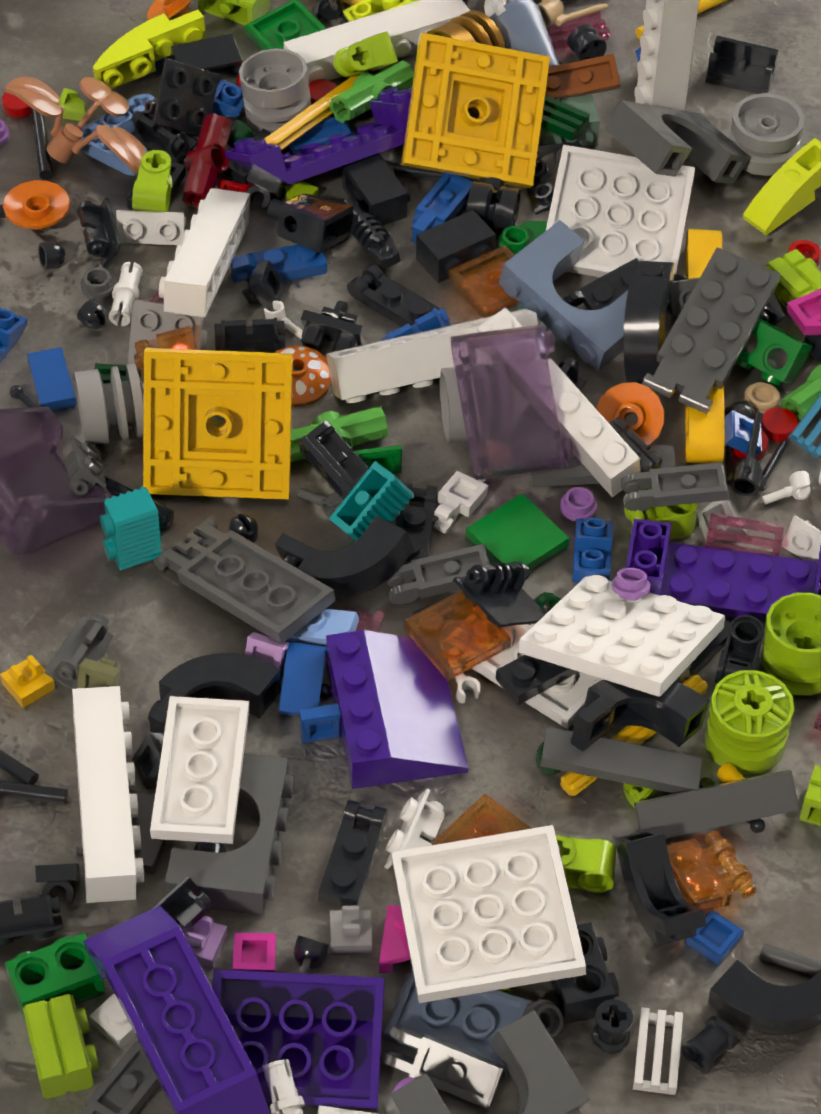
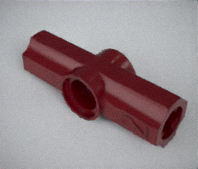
(207, 159)

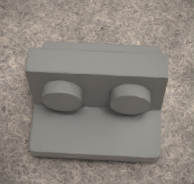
(150, 319)

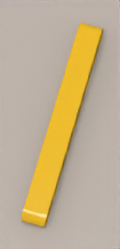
(703, 431)

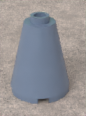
(525, 29)

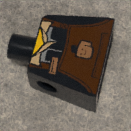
(312, 221)

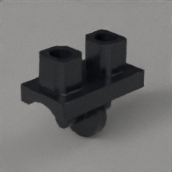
(332, 325)

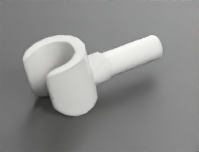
(279, 312)
(798, 488)
(466, 683)

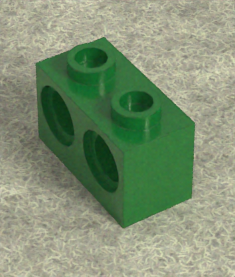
(770, 342)
(50, 967)

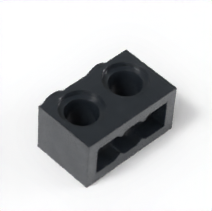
(573, 1002)

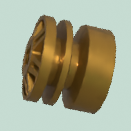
(471, 27)

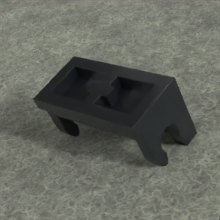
(209, 53)
(742, 65)
(332, 458)

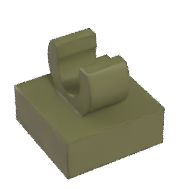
(98, 674)

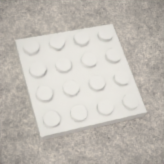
(619, 209)
(622, 640)
(487, 914)

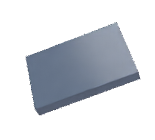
(460, 1020)

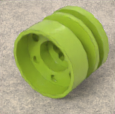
(794, 643)
(749, 721)

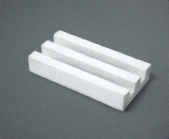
(660, 1020)

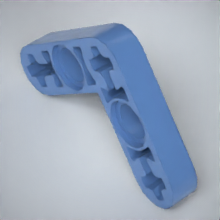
(98, 149)

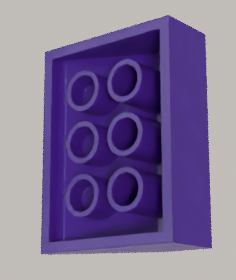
(392, 710)
(318, 1022)

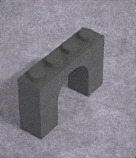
(668, 136)
(243, 876)
(532, 1060)

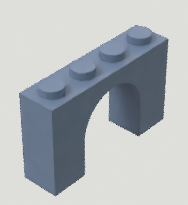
(530, 278)

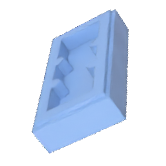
(324, 624)

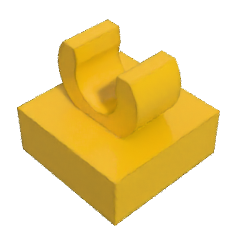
(27, 681)

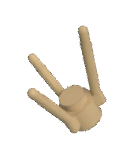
(553, 11)

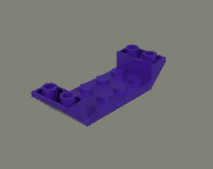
(387, 132)
(717, 578)
(177, 1016)

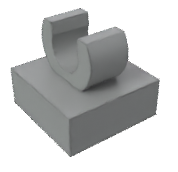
(350, 931)

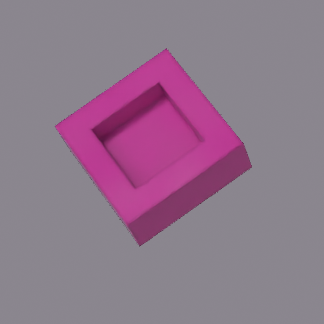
(254, 952)

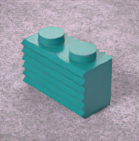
(374, 495)
(131, 528)

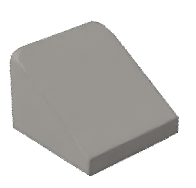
(723, 507)

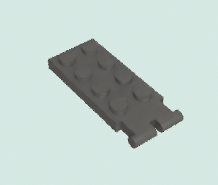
(712, 329)
(246, 580)

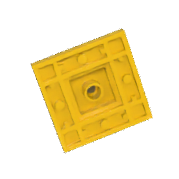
(498, 88)
(203, 456)

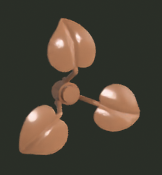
(68, 138)

